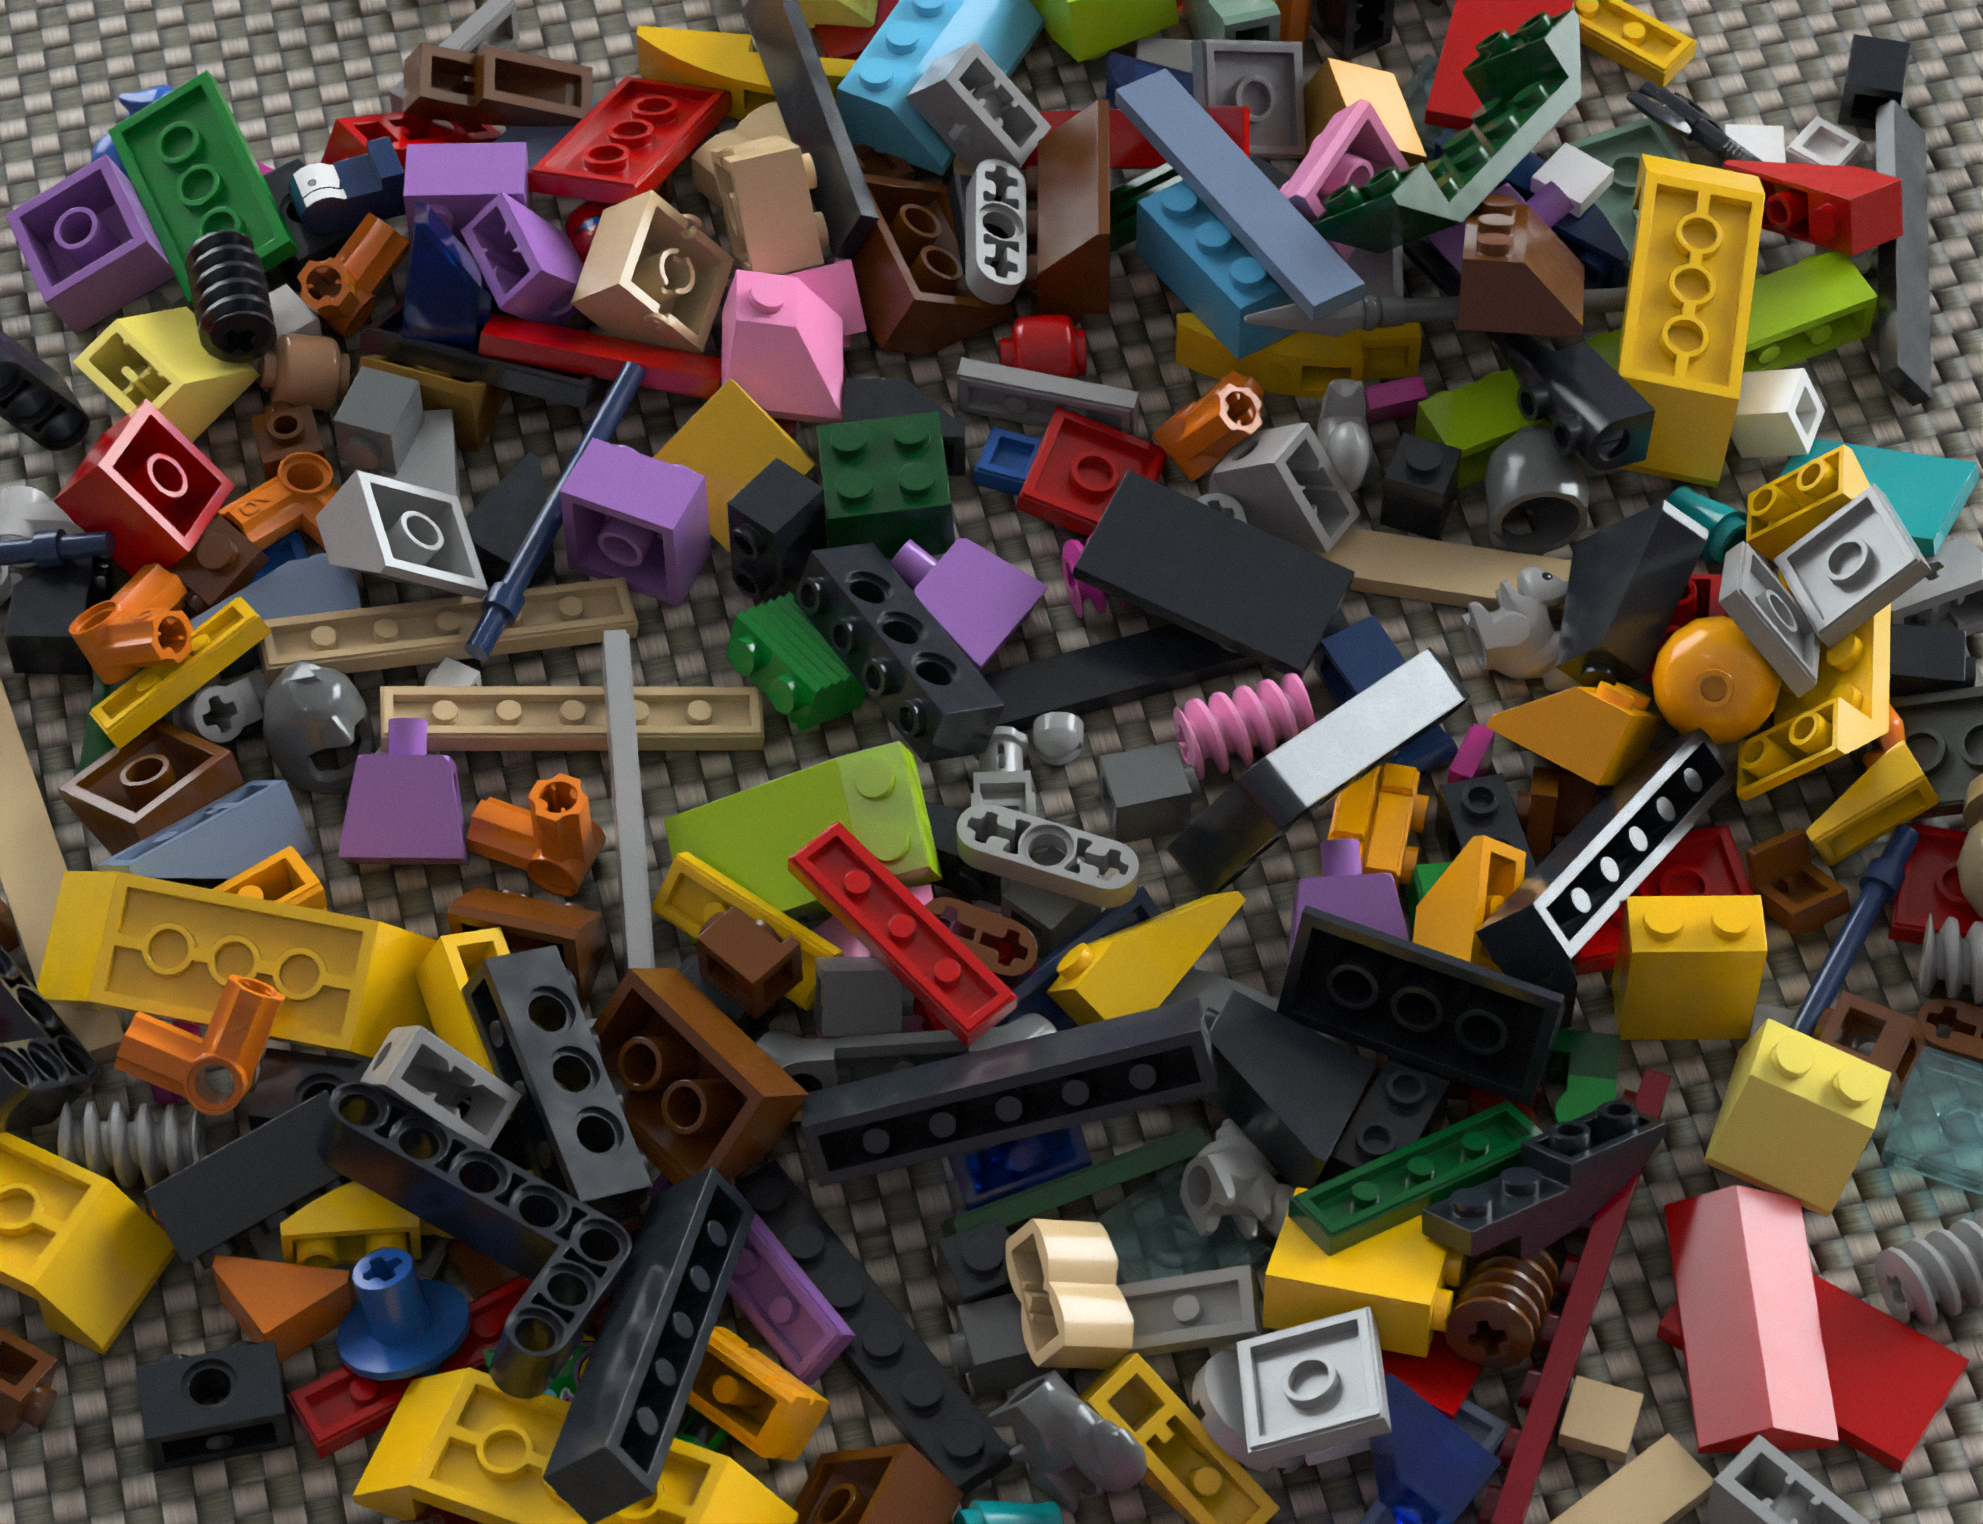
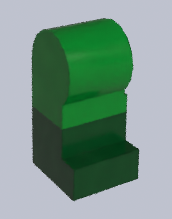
(1587, 1068)

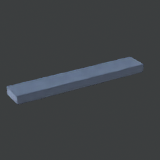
(1240, 195)

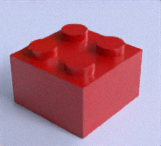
(146, 490)

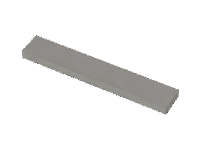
(627, 801)

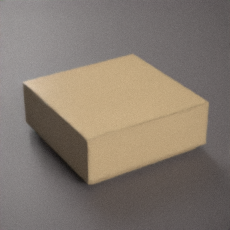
(1600, 1419)

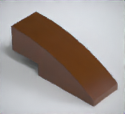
(495, 87)

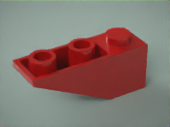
(1828, 204)

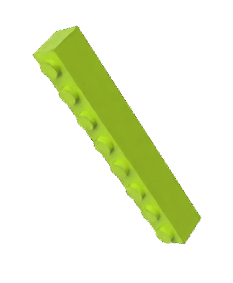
(1792, 318)

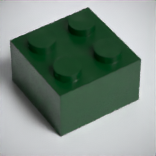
(887, 483)

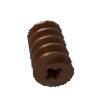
(1501, 1307)

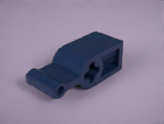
(1359, 658)

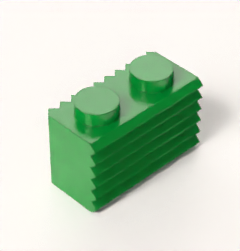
(792, 663)

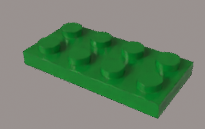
(199, 175)

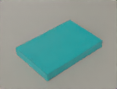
(1922, 488)

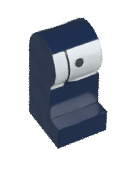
(344, 193)

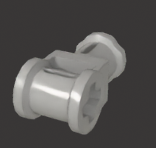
(233, 706)
(1002, 776)

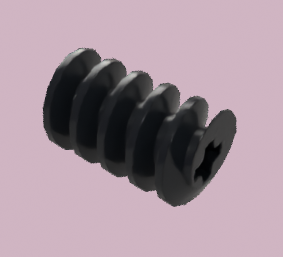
(230, 297)

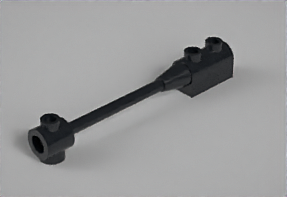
(1571, 388)

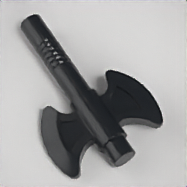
(1687, 120)

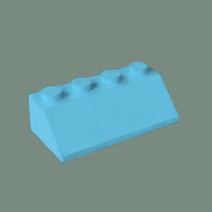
(902, 50)

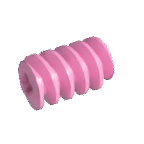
(1242, 722)

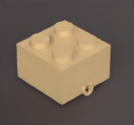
(770, 205)
(653, 275)

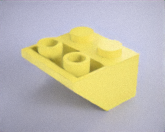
(164, 362)

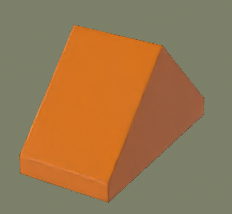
(283, 1300)

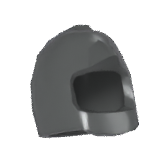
(1535, 477)
(313, 711)

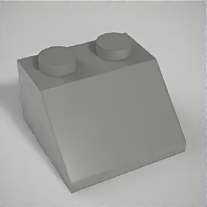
(401, 535)

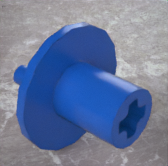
(402, 1321)

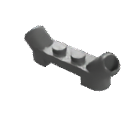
(845, 1059)

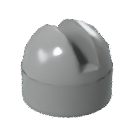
(1058, 737)

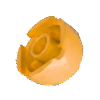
(1714, 681)

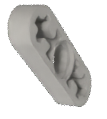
(983, 247)
(1060, 878)

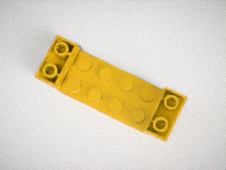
(1690, 310)
(1853, 676)
(174, 945)
(75, 1244)
(486, 1454)

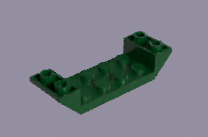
(1524, 88)

